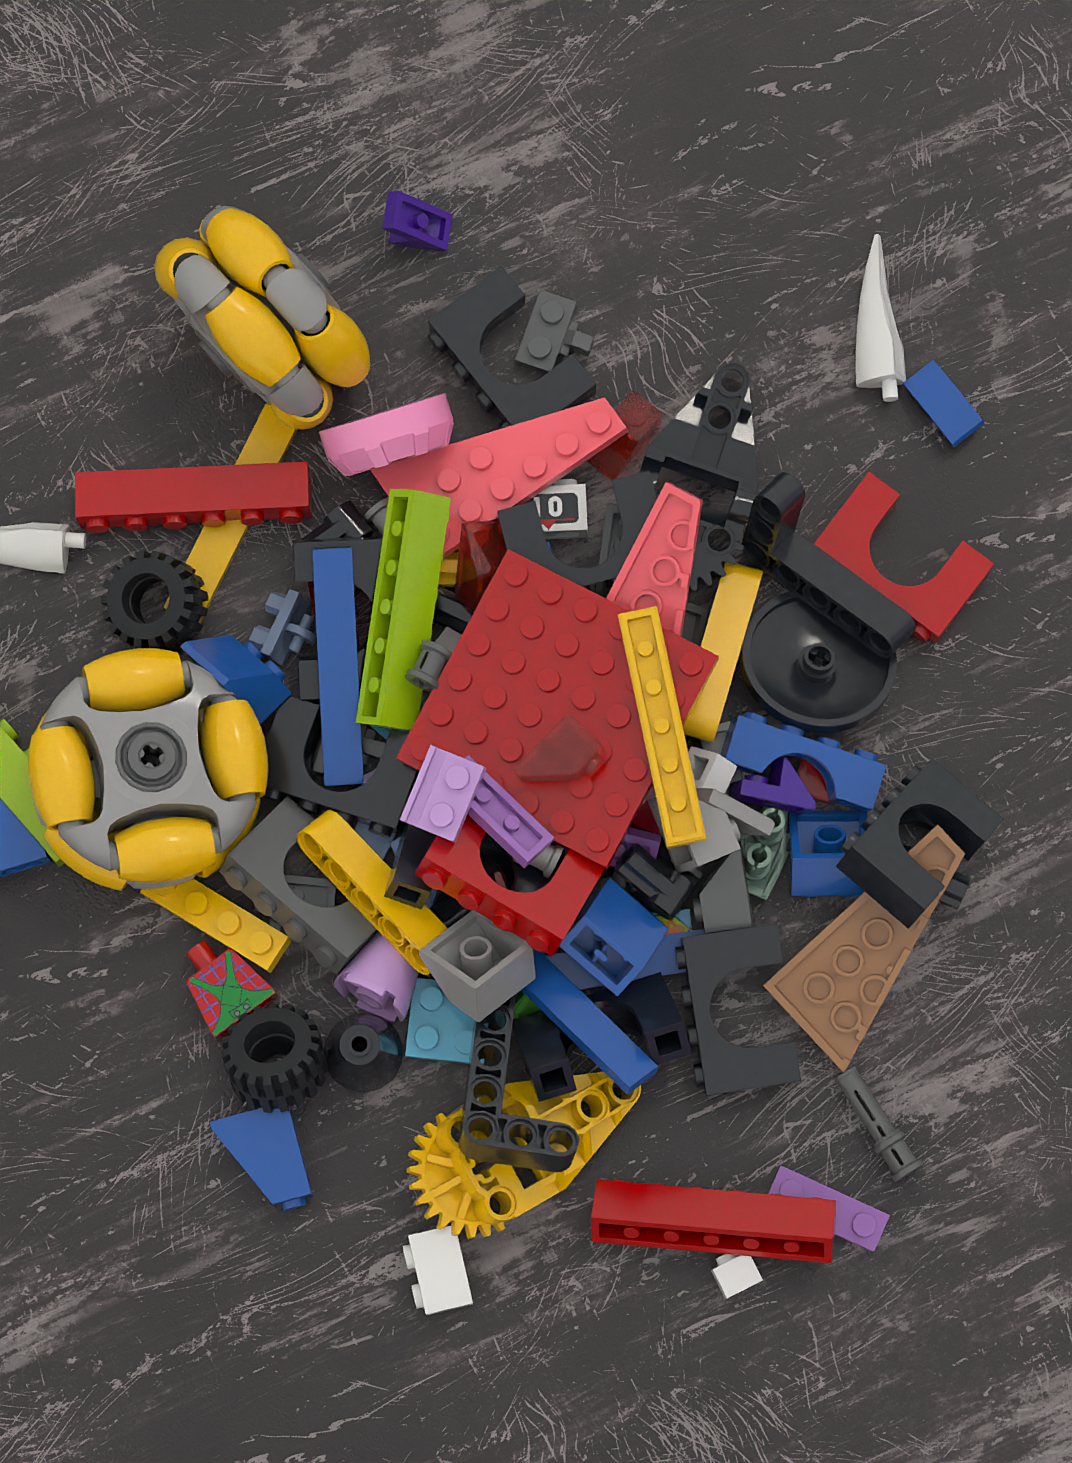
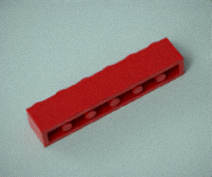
(193, 496)
(713, 1221)

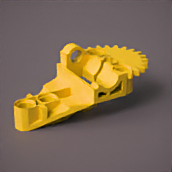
(464, 1197)

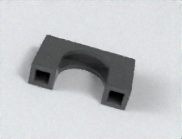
(257, 870)

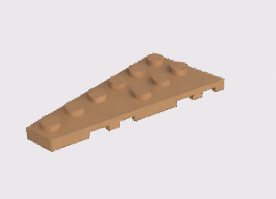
(852, 963)

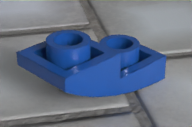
(943, 403)

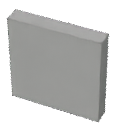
(747, 819)

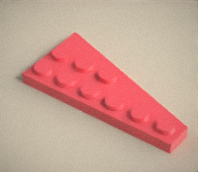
(505, 464)
(662, 559)

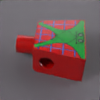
(225, 988)

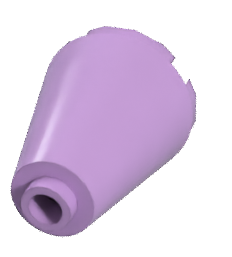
(379, 980)

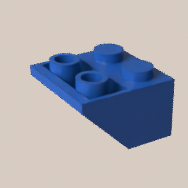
(613, 936)

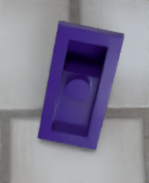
(416, 222)
(782, 792)

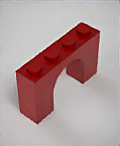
(929, 604)
(535, 916)

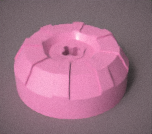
(389, 435)

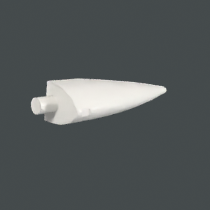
(877, 340)
(39, 546)

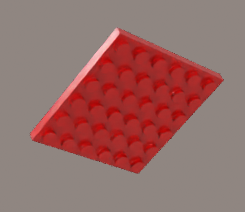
(517, 671)

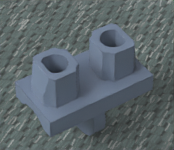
(288, 630)

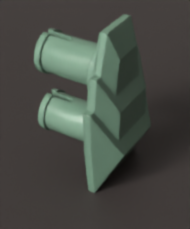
(765, 854)

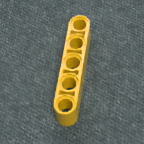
(724, 638)
(363, 881)

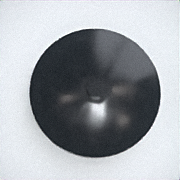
(811, 669)

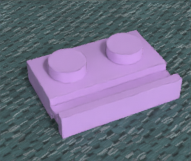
(443, 793)

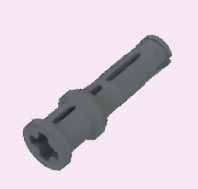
(850, 1083)

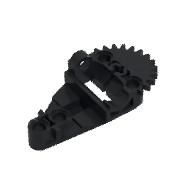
(713, 456)

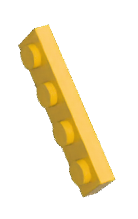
(223, 921)

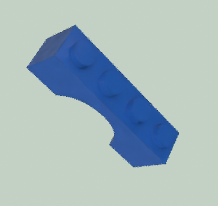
(848, 777)

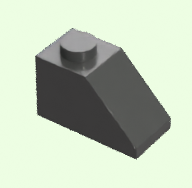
(725, 896)

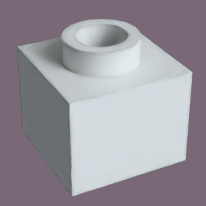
(710, 769)
(735, 1274)

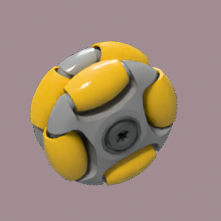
(264, 315)
(156, 746)

